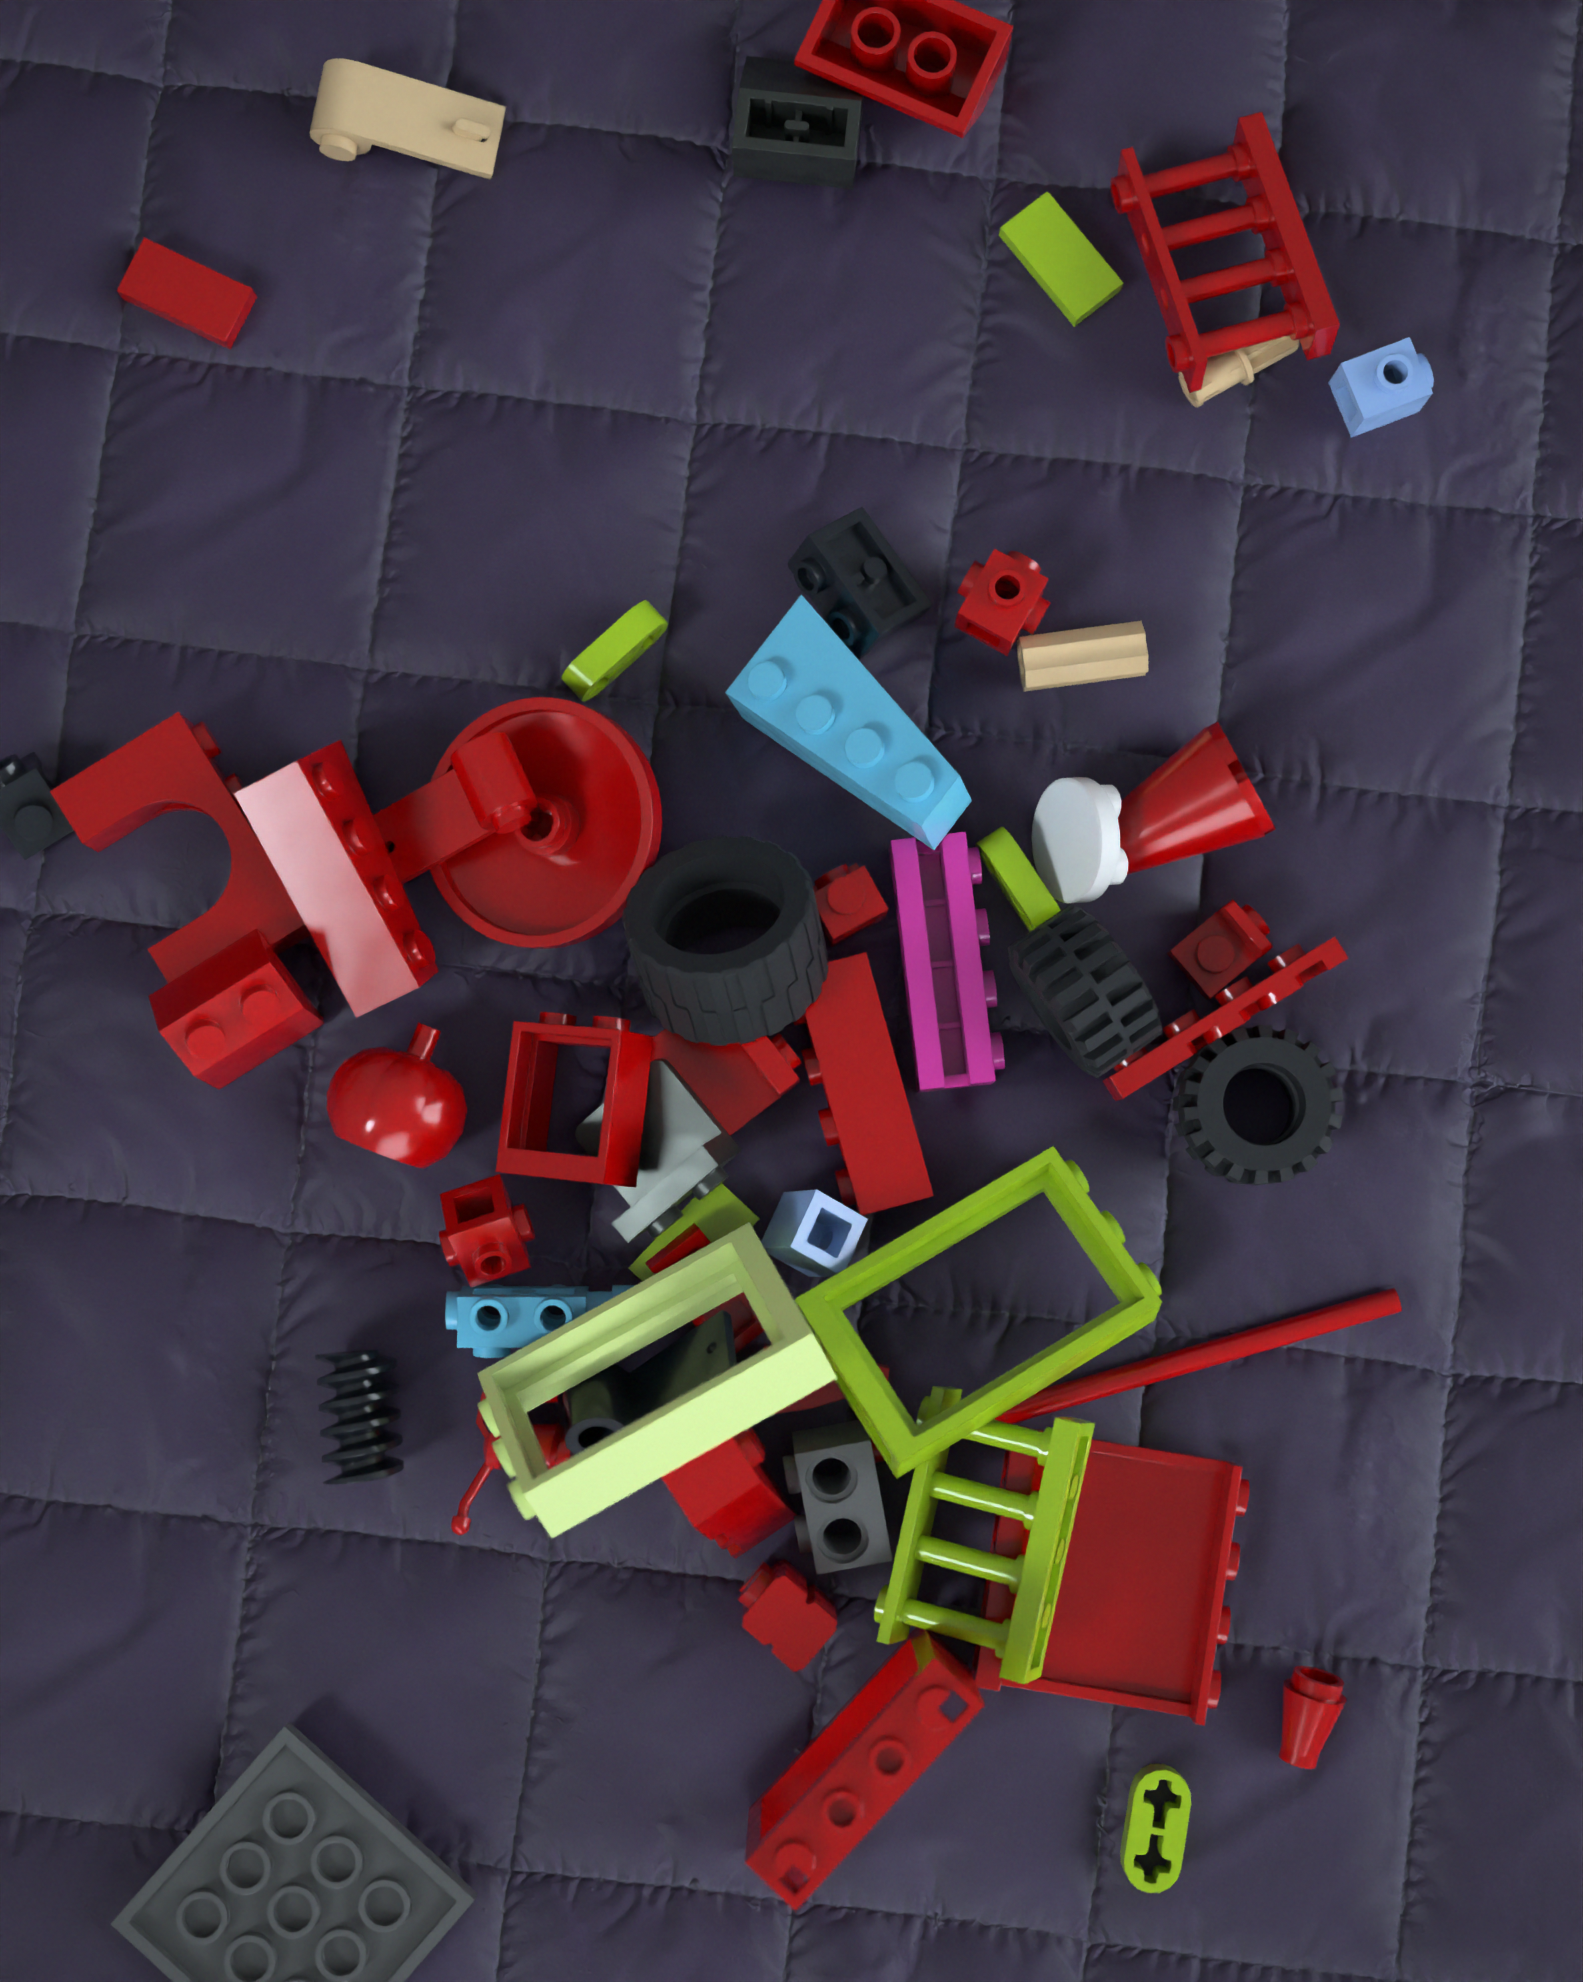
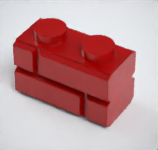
(787, 1613)

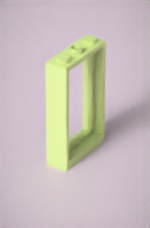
(676, 1430)

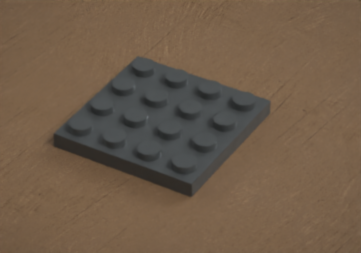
(295, 1883)

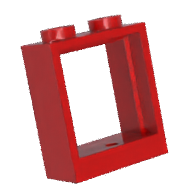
(531, 1093)

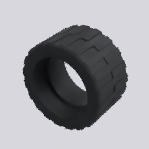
(715, 888)

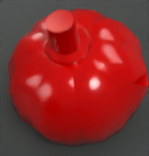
(398, 1102)

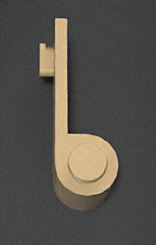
(382, 108)

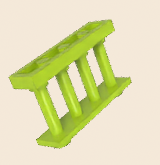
(1031, 1576)

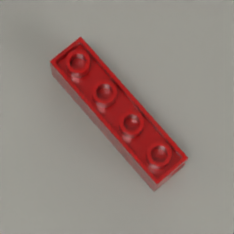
(863, 1092)

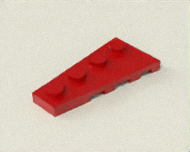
(1237, 1006)

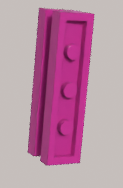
(943, 963)

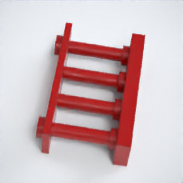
(1267, 211)

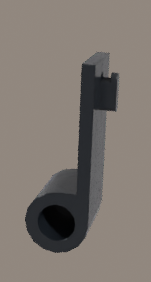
(620, 1398)

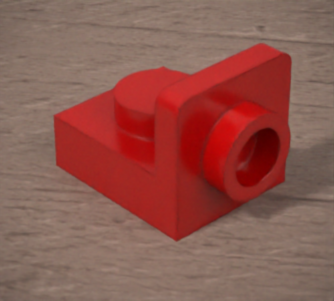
(1222, 947)

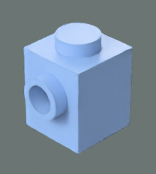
(1382, 386)
(813, 1233)

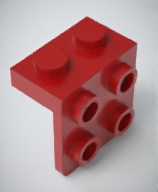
(732, 1079)

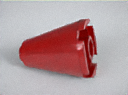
(1191, 805)

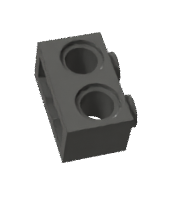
(847, 1495)

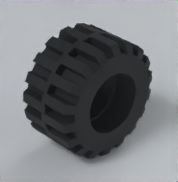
(1084, 990)
(1309, 1097)

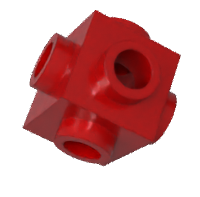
(996, 619)
(488, 1243)

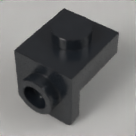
(27, 807)

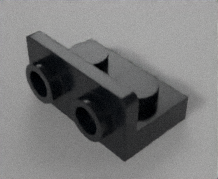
(857, 582)

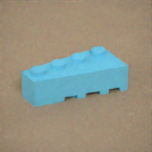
(837, 718)

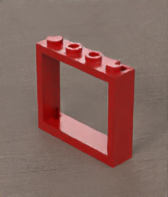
(858, 1766)

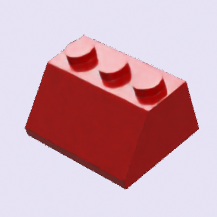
(911, 55)

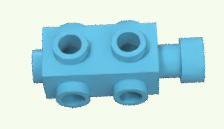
(521, 1316)

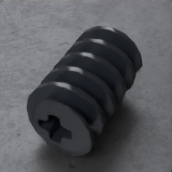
(360, 1416)

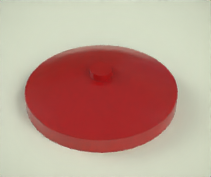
(586, 838)

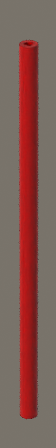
(1201, 1356)

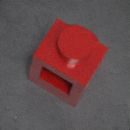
(847, 902)

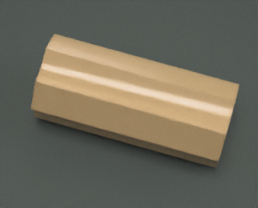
(1082, 656)

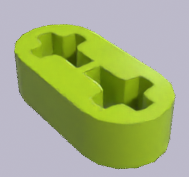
(614, 650)
(1017, 878)
(1170, 1829)

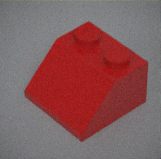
(233, 1011)

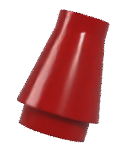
(1309, 1713)

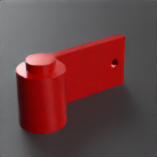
(473, 800)

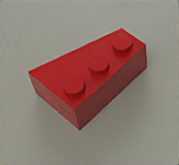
(731, 1494)

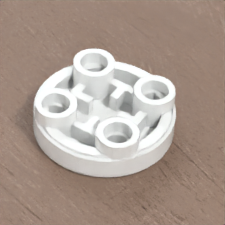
(1078, 839)

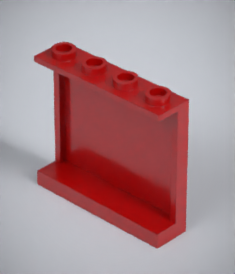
(1137, 1580)

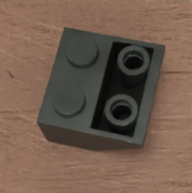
(795, 126)

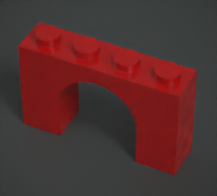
(177, 771)

